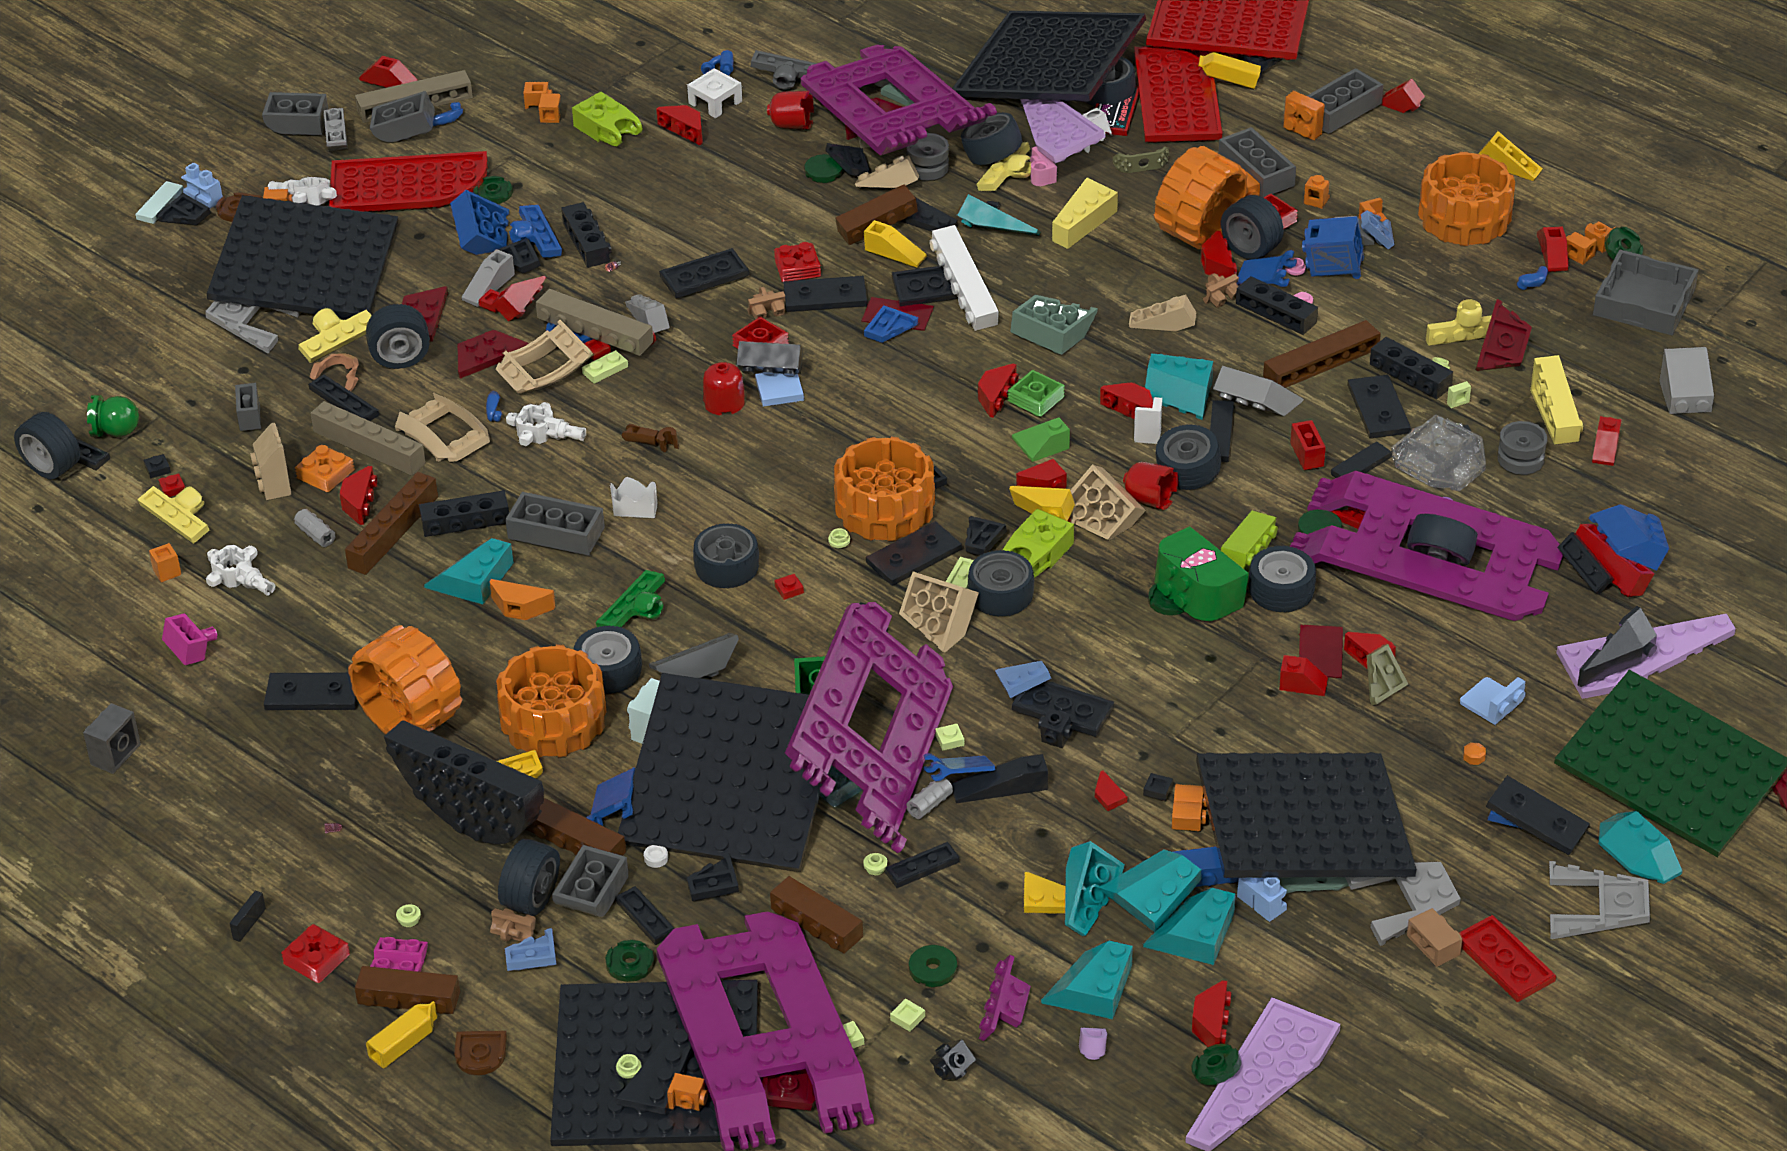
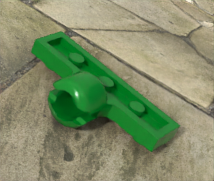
(636, 600)

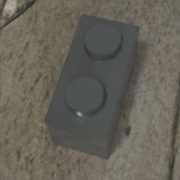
(248, 406)

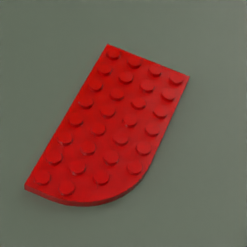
(1176, 96)
(405, 180)

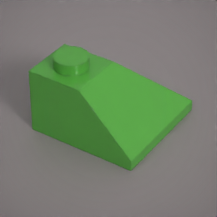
(1043, 439)

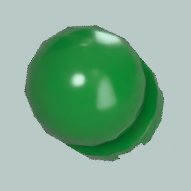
(114, 416)

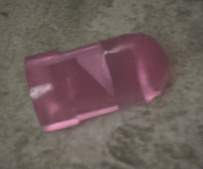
(332, 827)

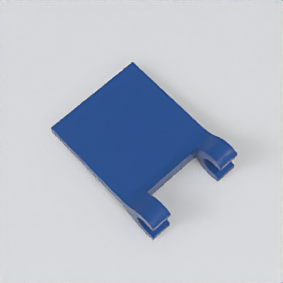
(1268, 269)
(957, 765)
(613, 796)

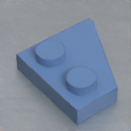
(1380, 230)
(1022, 677)
(531, 953)

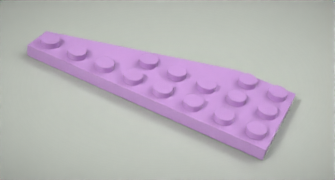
(1059, 128)
(1673, 646)
(1274, 1058)

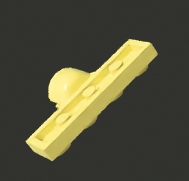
(1013, 165)
(1466, 326)
(333, 333)
(177, 511)

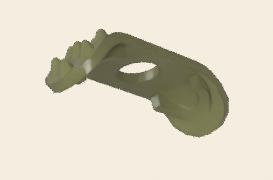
(1130, 163)

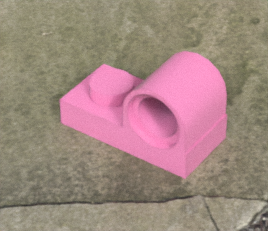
(1042, 169)

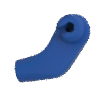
(449, 116)
(1533, 279)
(491, 406)

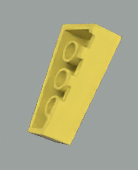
(1084, 212)
(1555, 400)

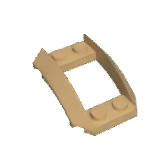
(559, 337)
(415, 427)

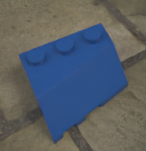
(479, 223)
(1633, 534)

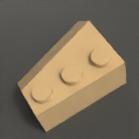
(270, 464)
(938, 609)

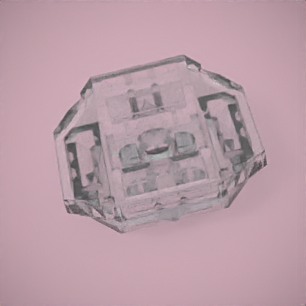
(1441, 454)

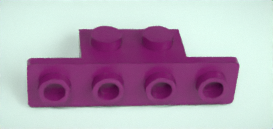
(1006, 999)

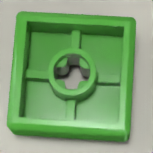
(1036, 393)

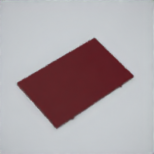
(921, 311)
(1323, 648)

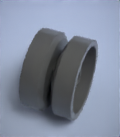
(930, 156)
(1522, 447)

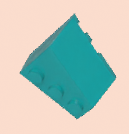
(1180, 382)
(471, 574)
(1154, 887)
(1196, 927)
(1094, 981)

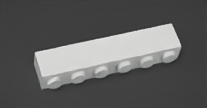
(964, 278)

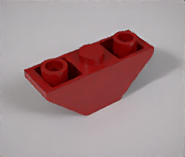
(387, 73)
(682, 121)
(1554, 248)
(1216, 257)
(994, 387)
(1125, 398)
(358, 493)
(1210, 1014)

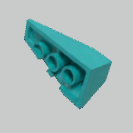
(983, 215)
(1086, 872)

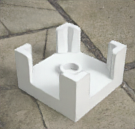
(714, 88)

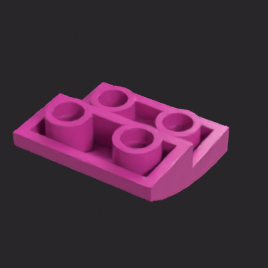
(399, 954)

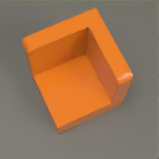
(549, 108)
(1373, 206)
(165, 562)

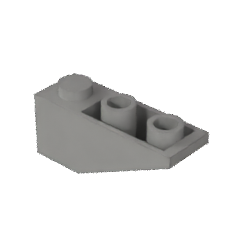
(491, 275)
(648, 312)

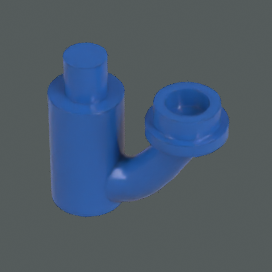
(725, 61)

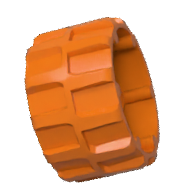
(1198, 194)
(1466, 198)
(884, 488)
(405, 679)
(551, 701)

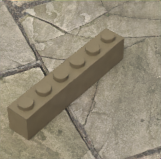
(440, 89)
(595, 322)
(368, 438)

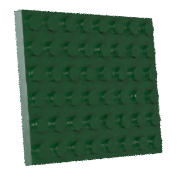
(1673, 762)

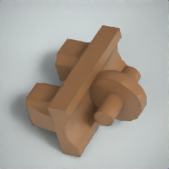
(1218, 287)
(766, 301)
(512, 926)

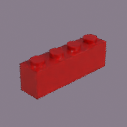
(1628, 575)

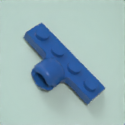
(536, 229)

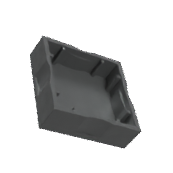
(1645, 292)

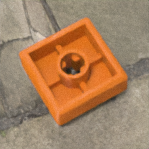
(1303, 115)
(324, 468)

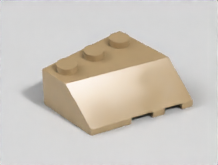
(1103, 504)

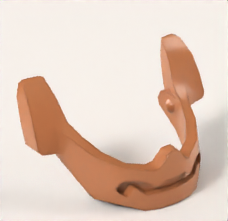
(341, 358)

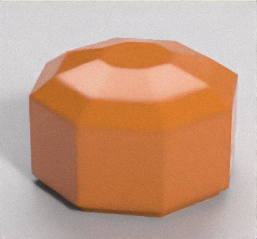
(1474, 753)

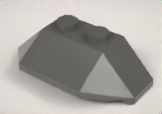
(699, 660)

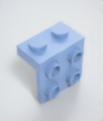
(1492, 699)

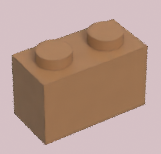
(1434, 937)

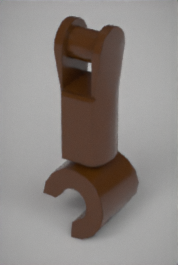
(652, 437)

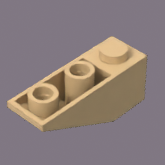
(890, 176)
(1168, 315)

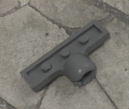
(785, 69)

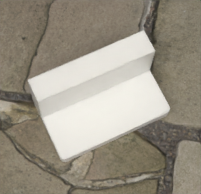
(1148, 423)

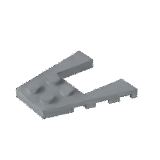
(236, 316)
(1425, 891)
(1621, 901)

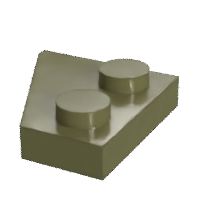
(1383, 674)

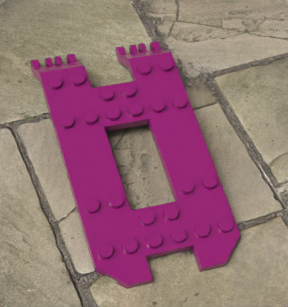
(899, 128)
(1391, 510)
(823, 732)
(735, 1062)

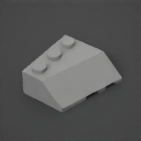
(1256, 391)

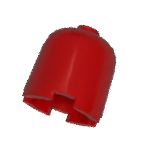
(791, 109)
(723, 388)
(1151, 484)

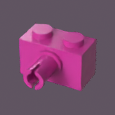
(186, 639)

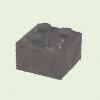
(112, 738)

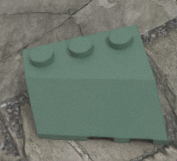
(1051, 323)

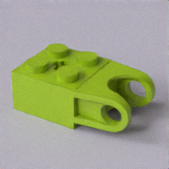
(605, 119)
(1042, 540)

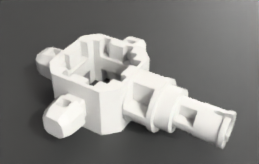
(307, 190)
(545, 427)
(243, 573)

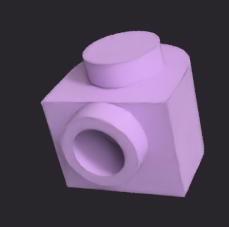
(1092, 1042)

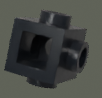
(1055, 727)
(952, 1060)

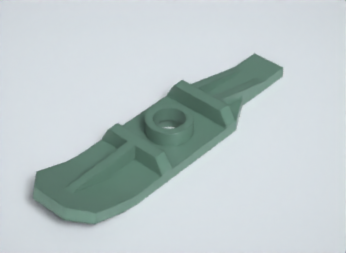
(1311, 883)

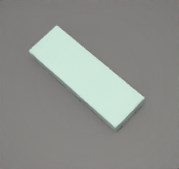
(162, 198)

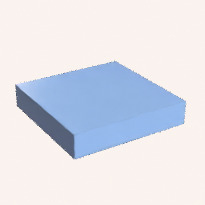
(778, 389)

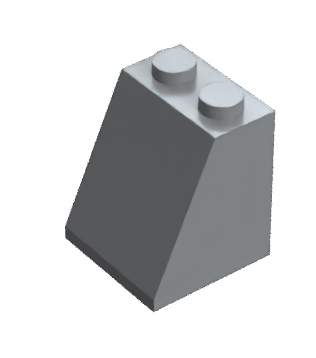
(1687, 380)

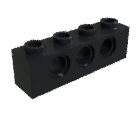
(586, 234)
(1276, 305)
(1411, 367)
(464, 513)

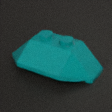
(1639, 847)

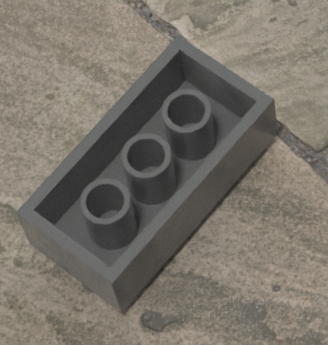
(1348, 98)
(1259, 160)
(555, 523)

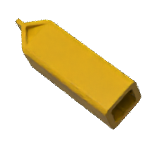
(1230, 69)
(402, 1034)

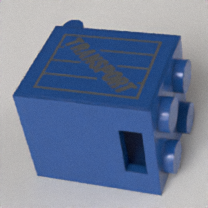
(1333, 246)

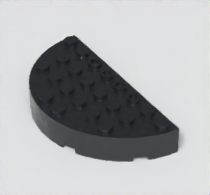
(465, 787)

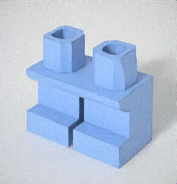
(202, 186)
(1263, 895)

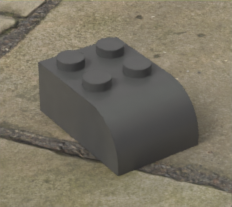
(295, 113)
(403, 118)
(592, 881)

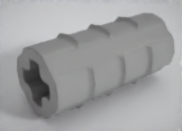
(314, 528)
(929, 798)

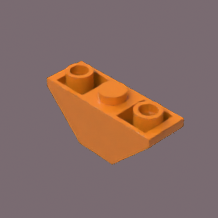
(521, 600)

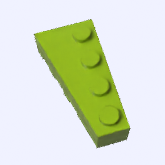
(1250, 538)

